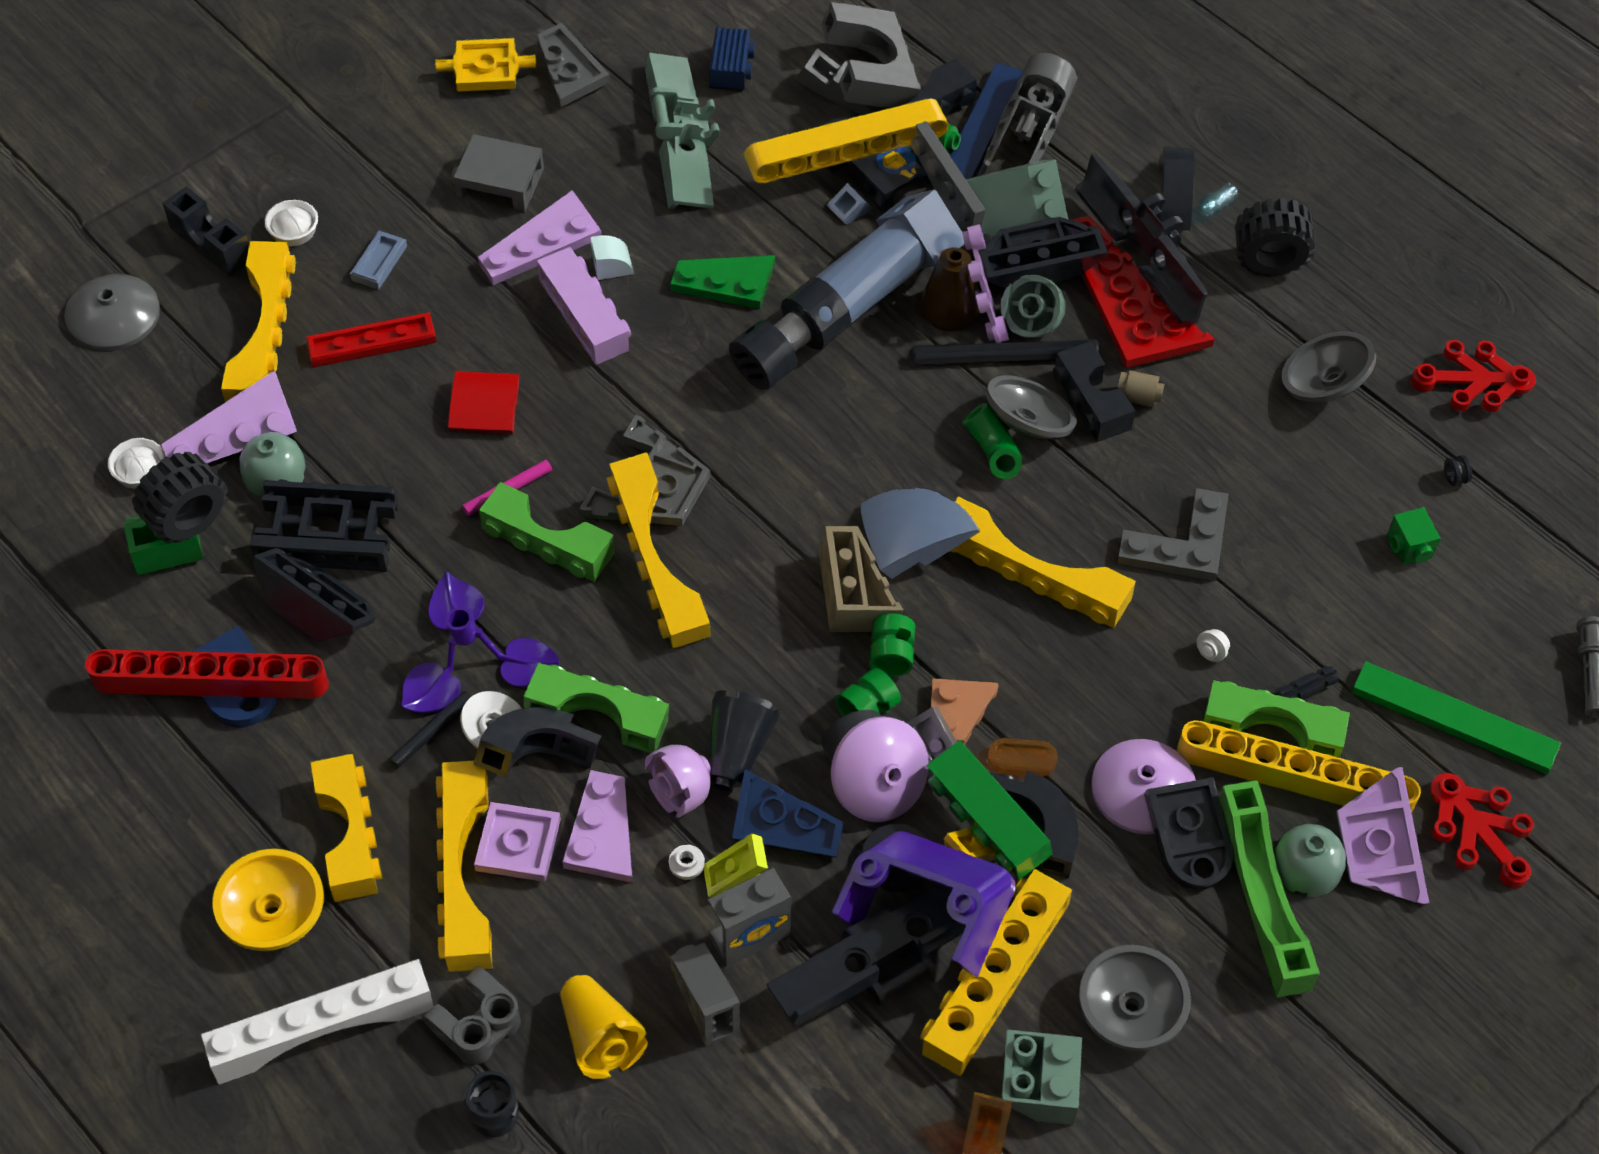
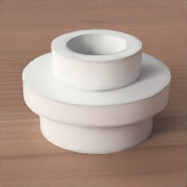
(1213, 645)
(690, 870)

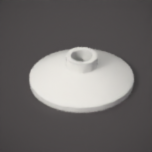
(482, 711)

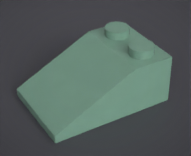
(1019, 195)

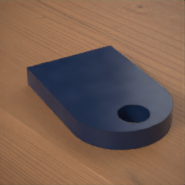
(229, 708)

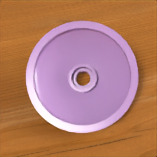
(863, 767)
(1120, 786)

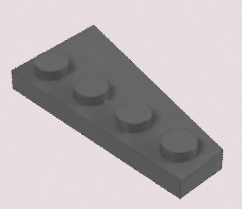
(947, 178)

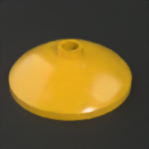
(262, 882)

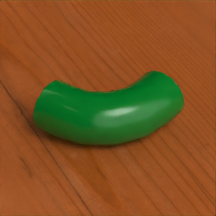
(994, 441)

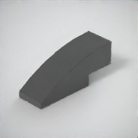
(823, 77)

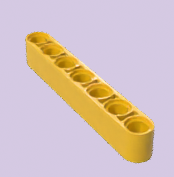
(842, 141)
(1281, 760)

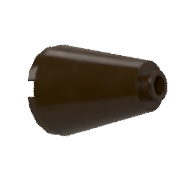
(950, 293)

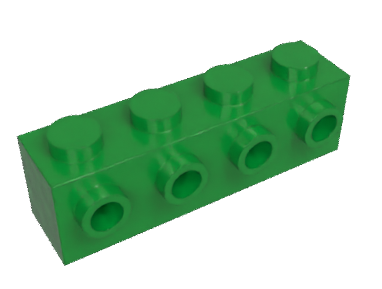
(989, 810)

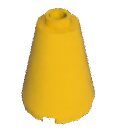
(600, 1028)

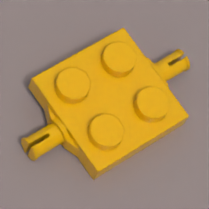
(485, 64)

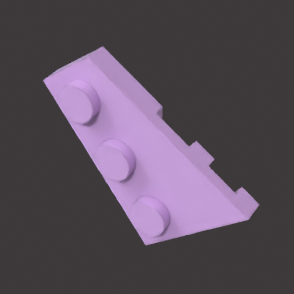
(601, 830)

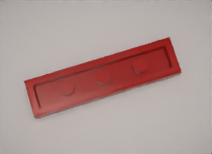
(371, 339)

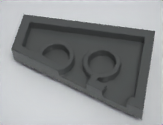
(570, 64)

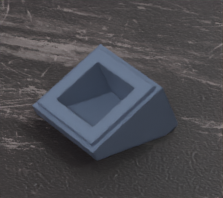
(849, 205)

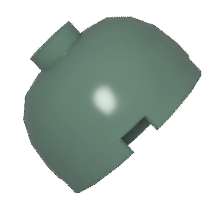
(1033, 306)
(270, 458)
(1310, 860)

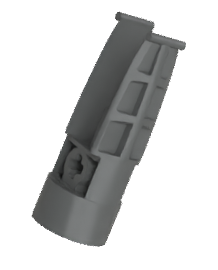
(1042, 92)

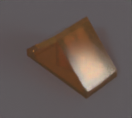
(987, 1125)

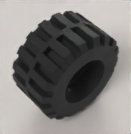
(1274, 237)
(179, 497)

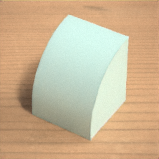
(610, 257)

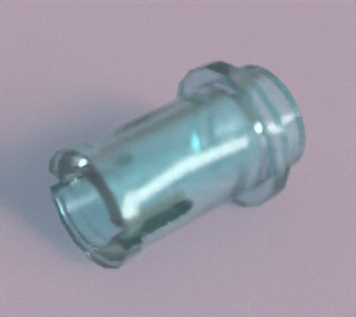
(1214, 202)

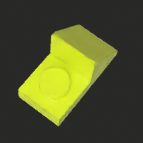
(735, 865)

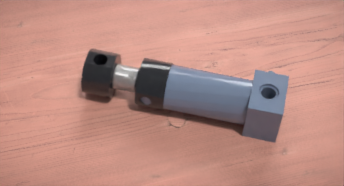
(826, 305)

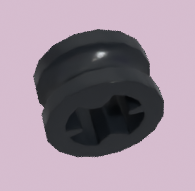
(1458, 470)

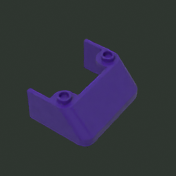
(977, 895)

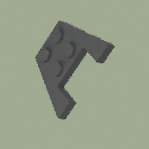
(677, 472)

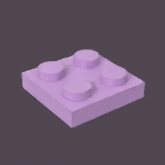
(517, 841)

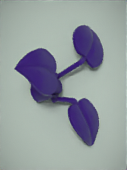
(455, 609)

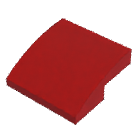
(483, 402)

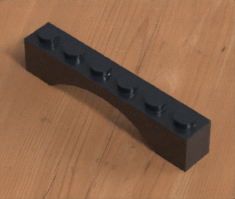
(948, 84)

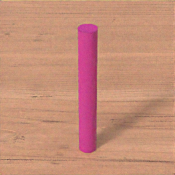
(516, 482)

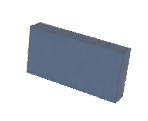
(378, 260)

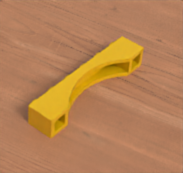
(269, 272)
(1092, 591)
(680, 607)
(465, 928)

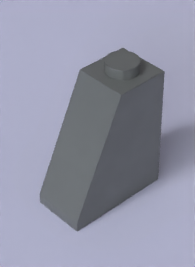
(706, 993)

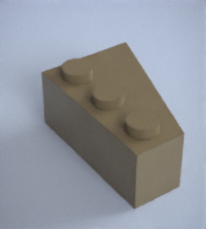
(852, 582)

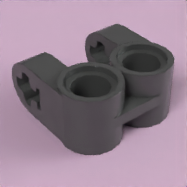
(482, 1024)

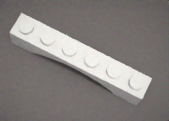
(253, 1042)

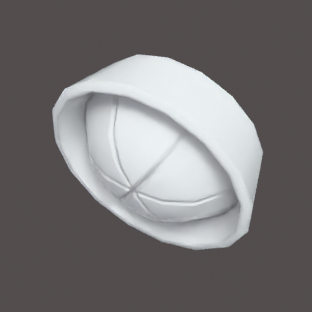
(292, 222)
(133, 460)

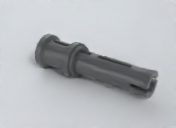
(1589, 653)

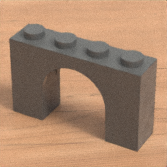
(880, 34)

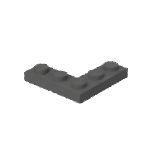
(1193, 558)

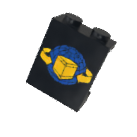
(885, 174)

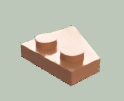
(962, 703)

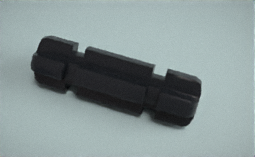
(1309, 683)

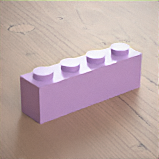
(584, 305)

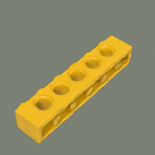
(956, 1048)

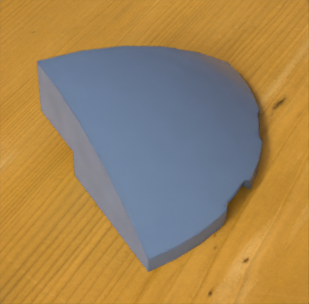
(913, 528)

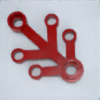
(1515, 379)
(1480, 824)

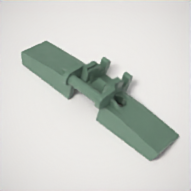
(674, 95)

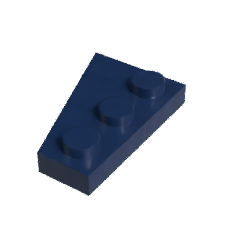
(784, 820)

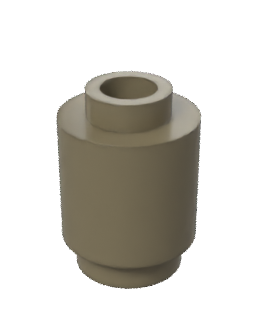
(1141, 388)

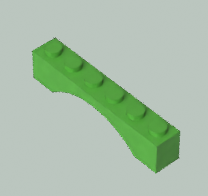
(1280, 937)

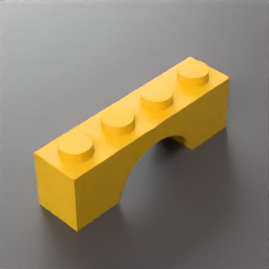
(349, 865)

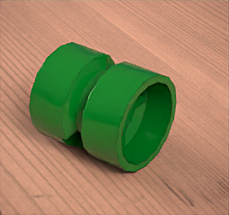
(892, 644)
(873, 692)

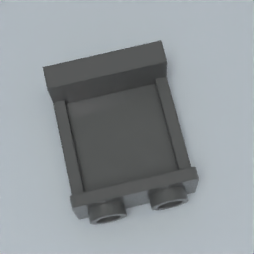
(499, 169)

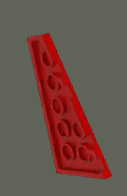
(1134, 313)

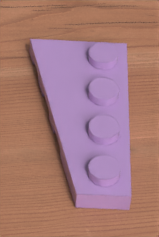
(554, 229)
(234, 423)

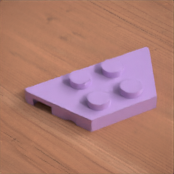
(1383, 841)

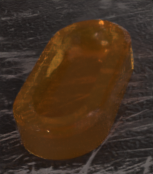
(1022, 755)

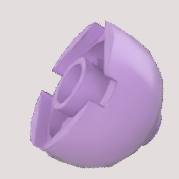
(679, 778)

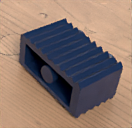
(730, 58)

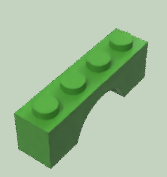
(581, 549)
(637, 716)
(1312, 725)

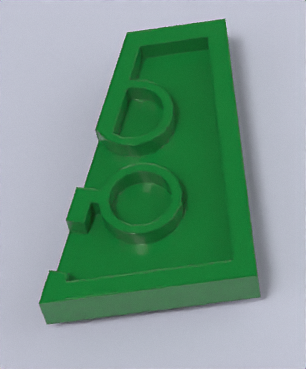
(726, 280)

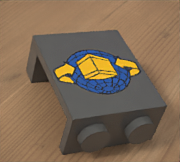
(751, 916)

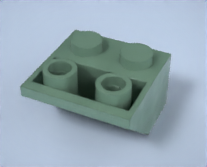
(1043, 1075)

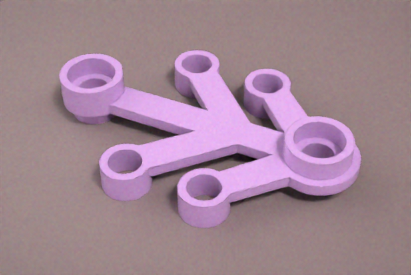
(996, 328)

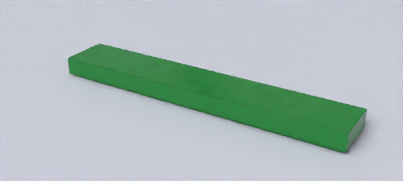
(1456, 718)

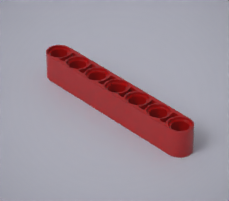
(193, 665)

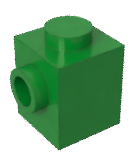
(1413, 536)

